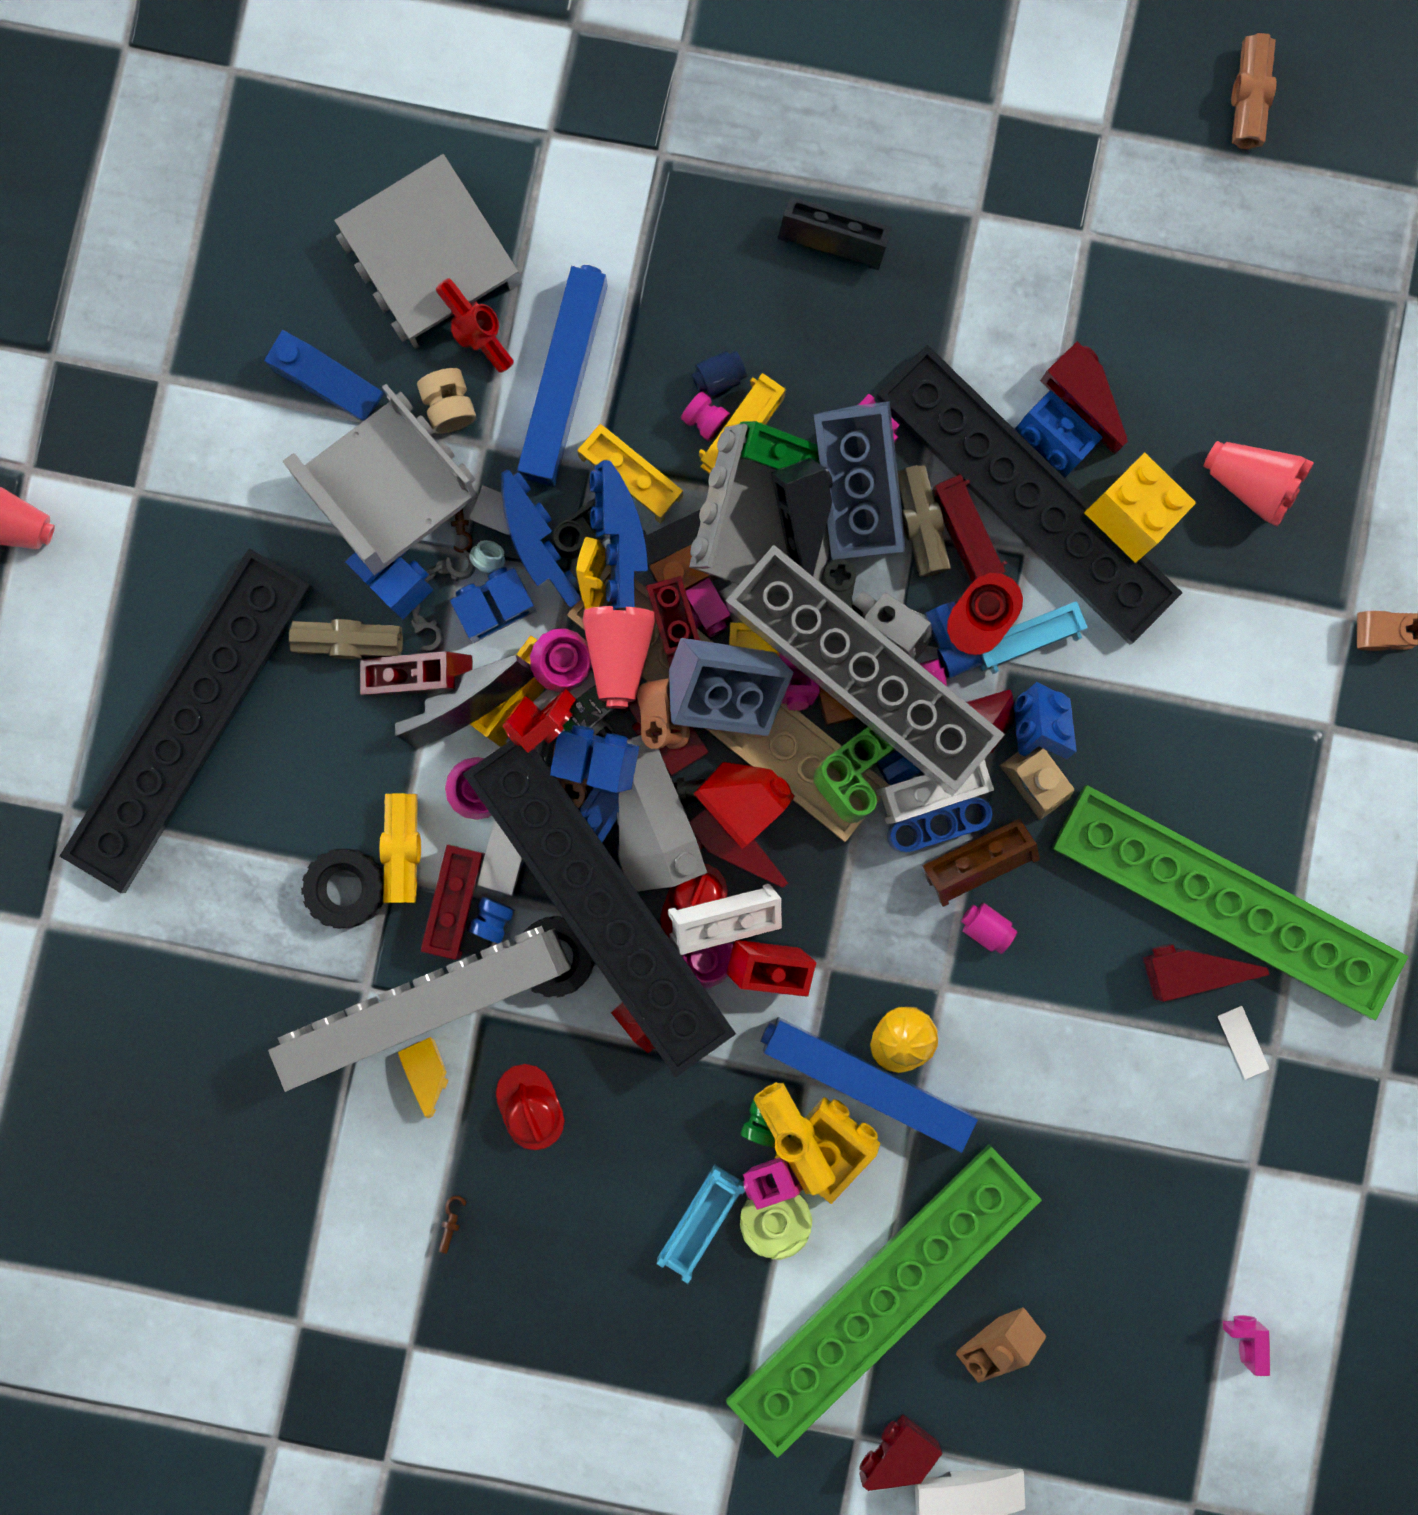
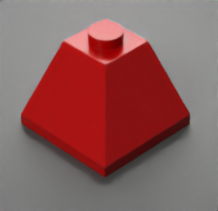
(744, 799)

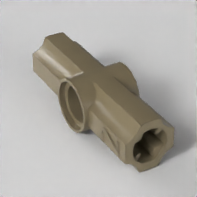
(922, 521)
(345, 639)

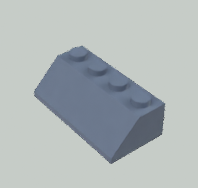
(865, 492)

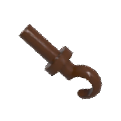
(460, 525)
(450, 1225)

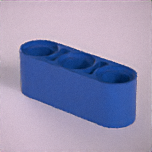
(956, 822)

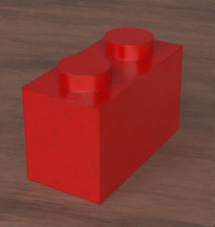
(771, 968)

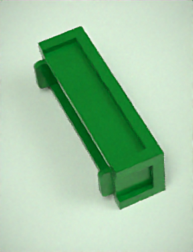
(774, 447)

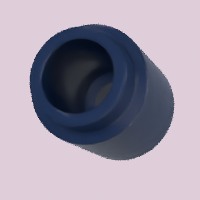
(719, 373)

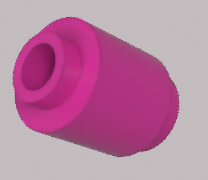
(988, 928)

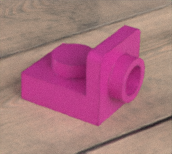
(1255, 1347)

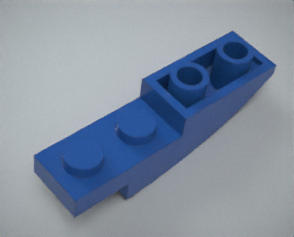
(619, 521)
(527, 527)

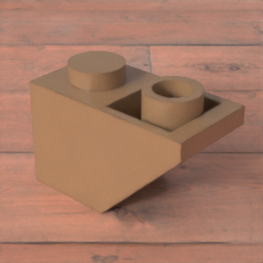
(1002, 1346)

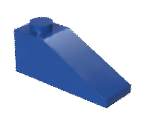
(322, 376)

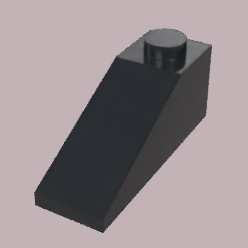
(803, 508)

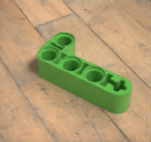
(851, 771)

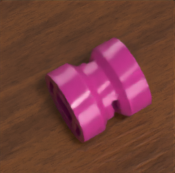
(708, 419)

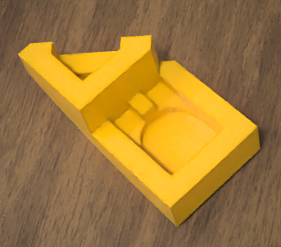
(589, 570)
(425, 1073)

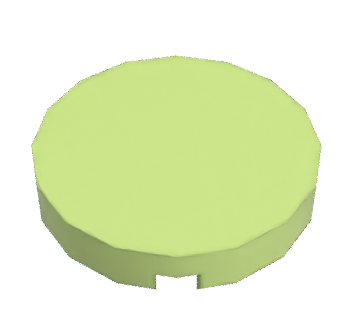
(776, 1229)

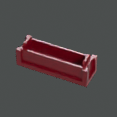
(966, 528)
(451, 902)

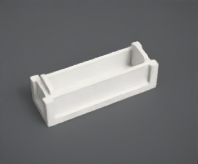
(924, 795)
(725, 920)

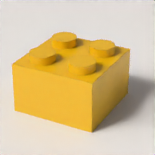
(1140, 507)

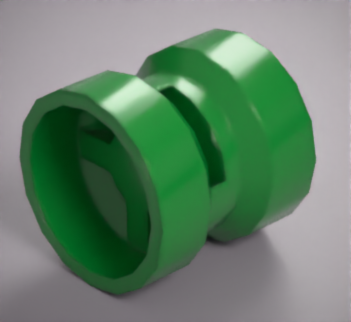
(757, 1131)

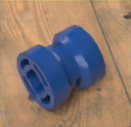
(491, 920)

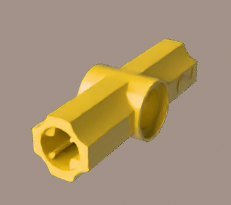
(400, 848)
(803, 1157)

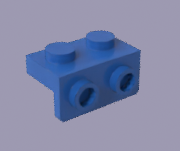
(1044, 721)

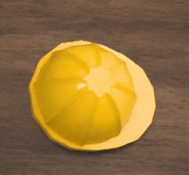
(904, 1039)

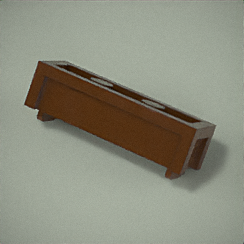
(981, 861)

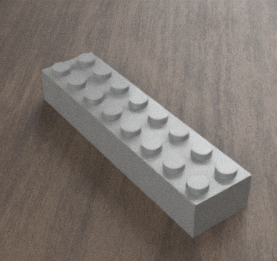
(863, 670)
(413, 1011)

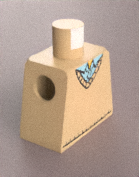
(1038, 781)

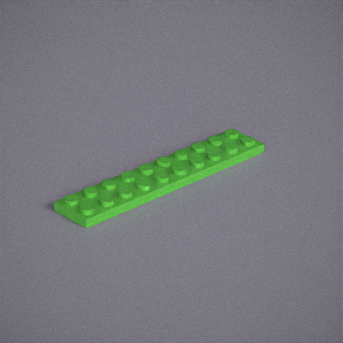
(1230, 902)
(882, 1301)

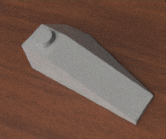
(654, 832)

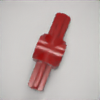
(474, 325)

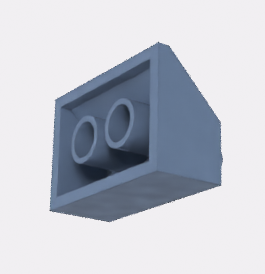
(726, 687)

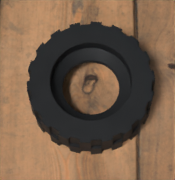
(316, 882)
(581, 965)

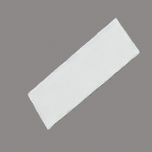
(1243, 1042)

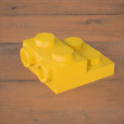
(842, 1142)

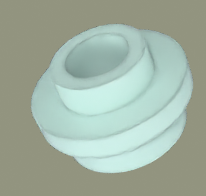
(487, 556)

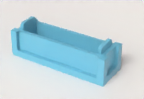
(1036, 634)
(700, 1222)

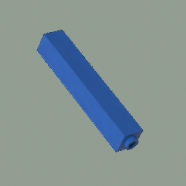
(563, 375)
(868, 1083)

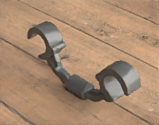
(418, 622)

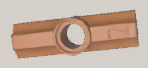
(1253, 91)

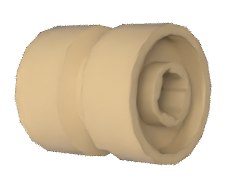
(445, 396)

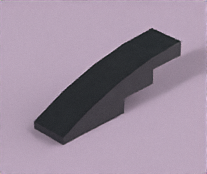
(473, 697)

